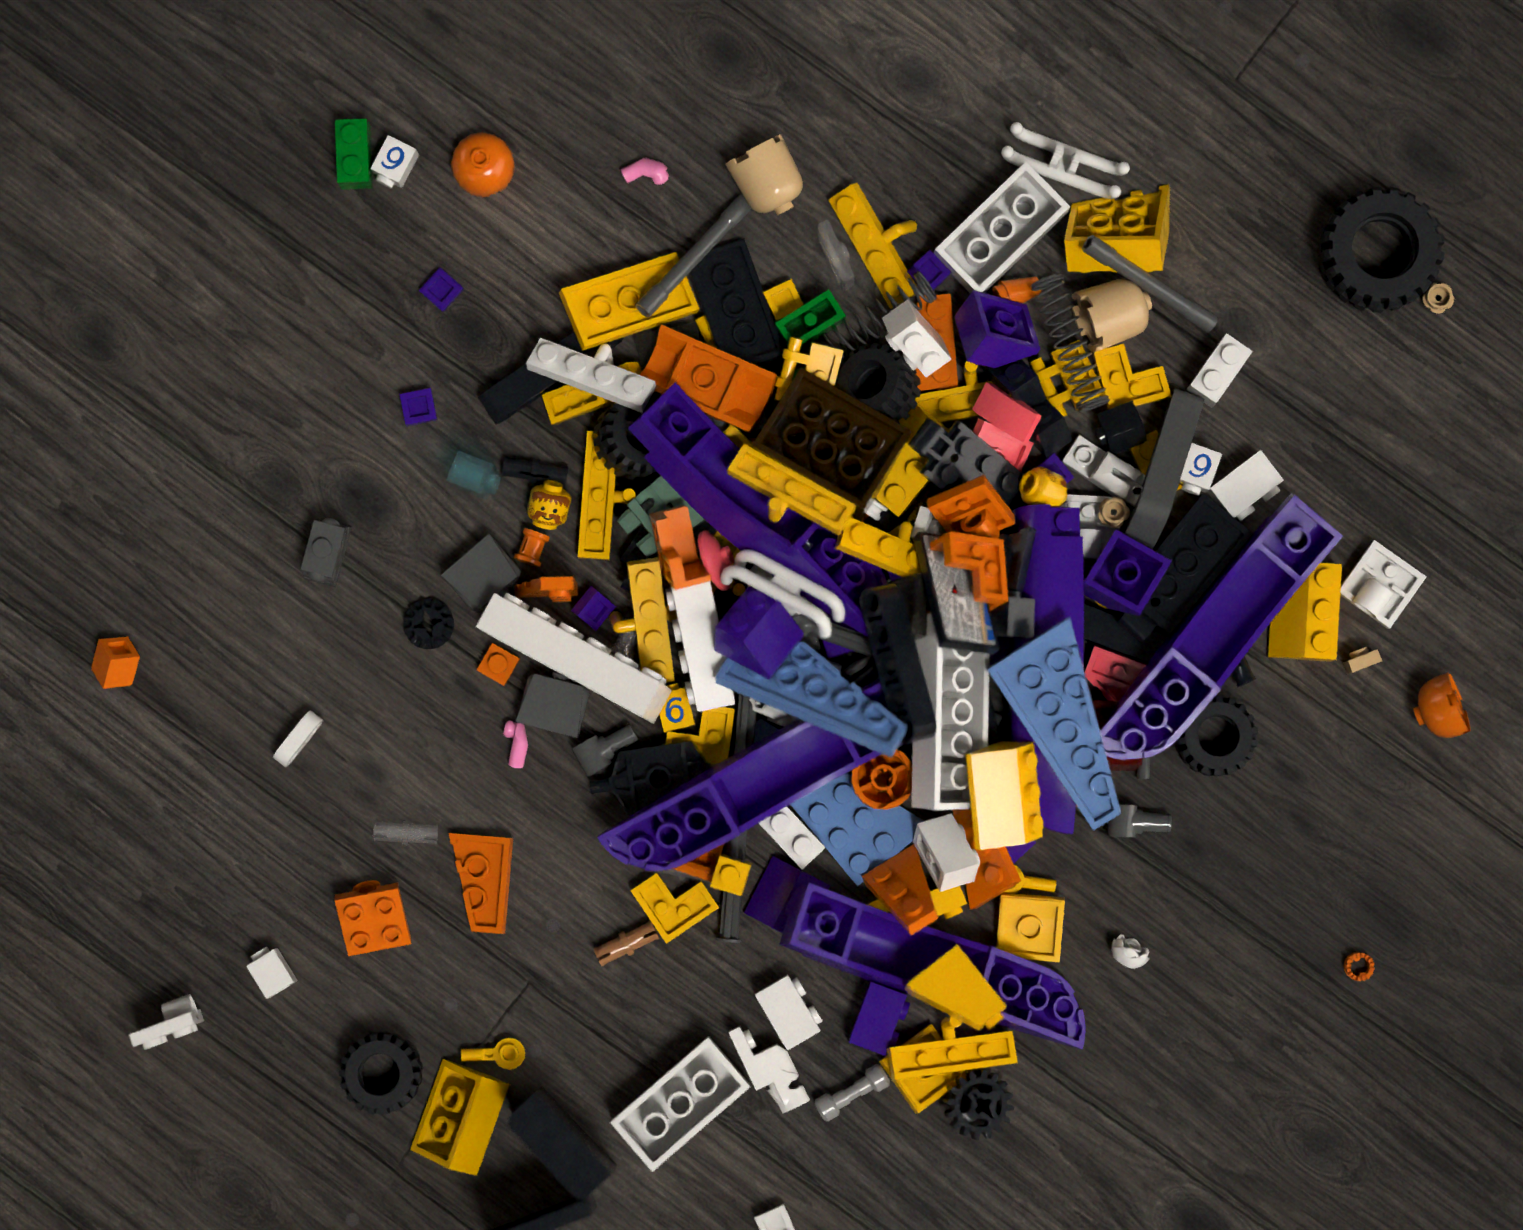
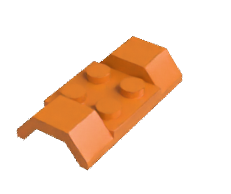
(713, 379)

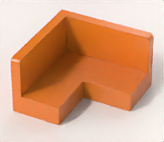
(677, 548)
(982, 556)

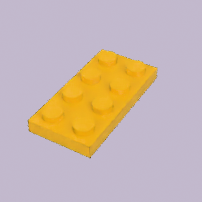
(606, 308)

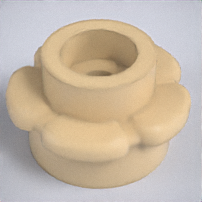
(1446, 294)
(1119, 505)

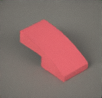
(1006, 413)

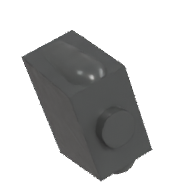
(325, 551)
(482, 573)
(553, 704)

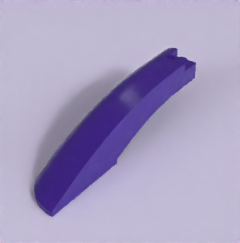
(695, 461)
(1058, 589)
(1218, 632)
(736, 794)
(883, 952)

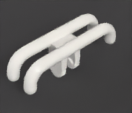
(1065, 162)
(785, 588)

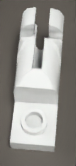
(1104, 469)
(770, 1068)

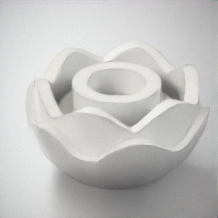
(1129, 952)

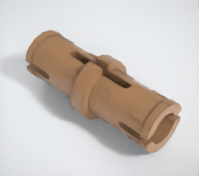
(626, 943)

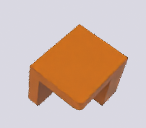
(115, 662)

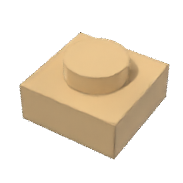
(1361, 659)

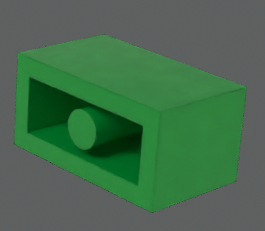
(353, 153)
(811, 319)

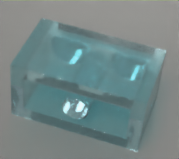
(474, 475)

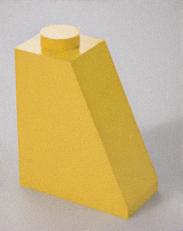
(958, 990)

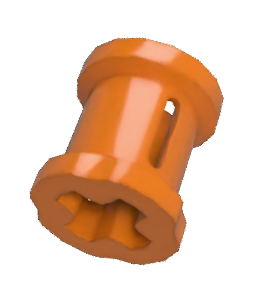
(531, 547)

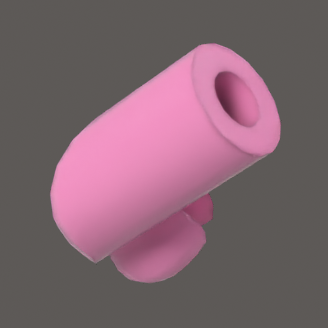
(646, 167)
(519, 744)

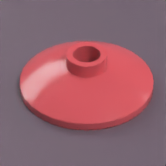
(714, 557)

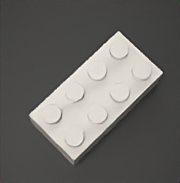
(1002, 230)
(697, 630)
(680, 1103)

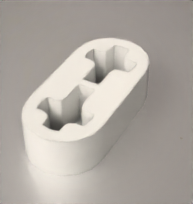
(298, 738)

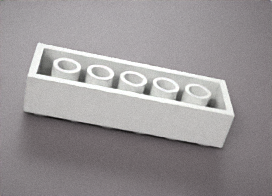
(569, 655)
(960, 704)

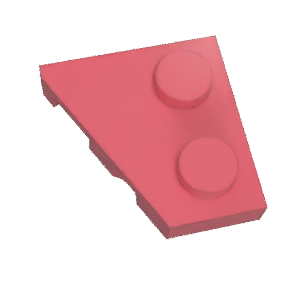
(1112, 671)

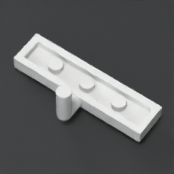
(592, 374)

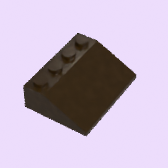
(833, 440)

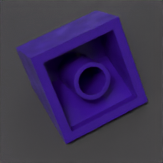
(995, 330)
(1125, 575)
(757, 633)
(775, 891)

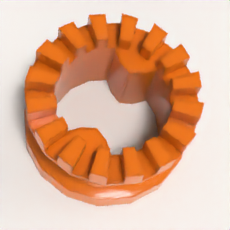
(1356, 956)

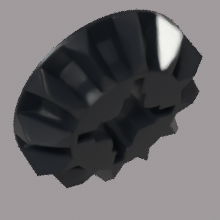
(441, 631)

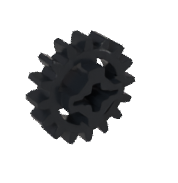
(968, 1112)

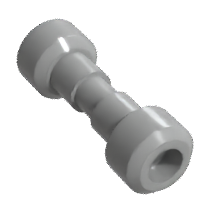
(829, 1105)

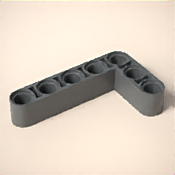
(1165, 468)

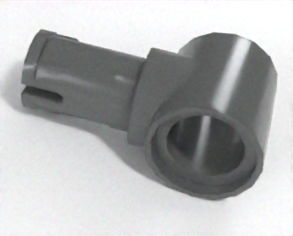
(598, 752)
(1135, 821)

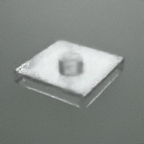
(836, 255)

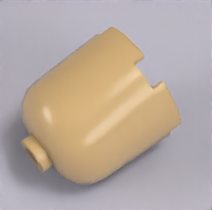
(767, 176)
(1111, 312)

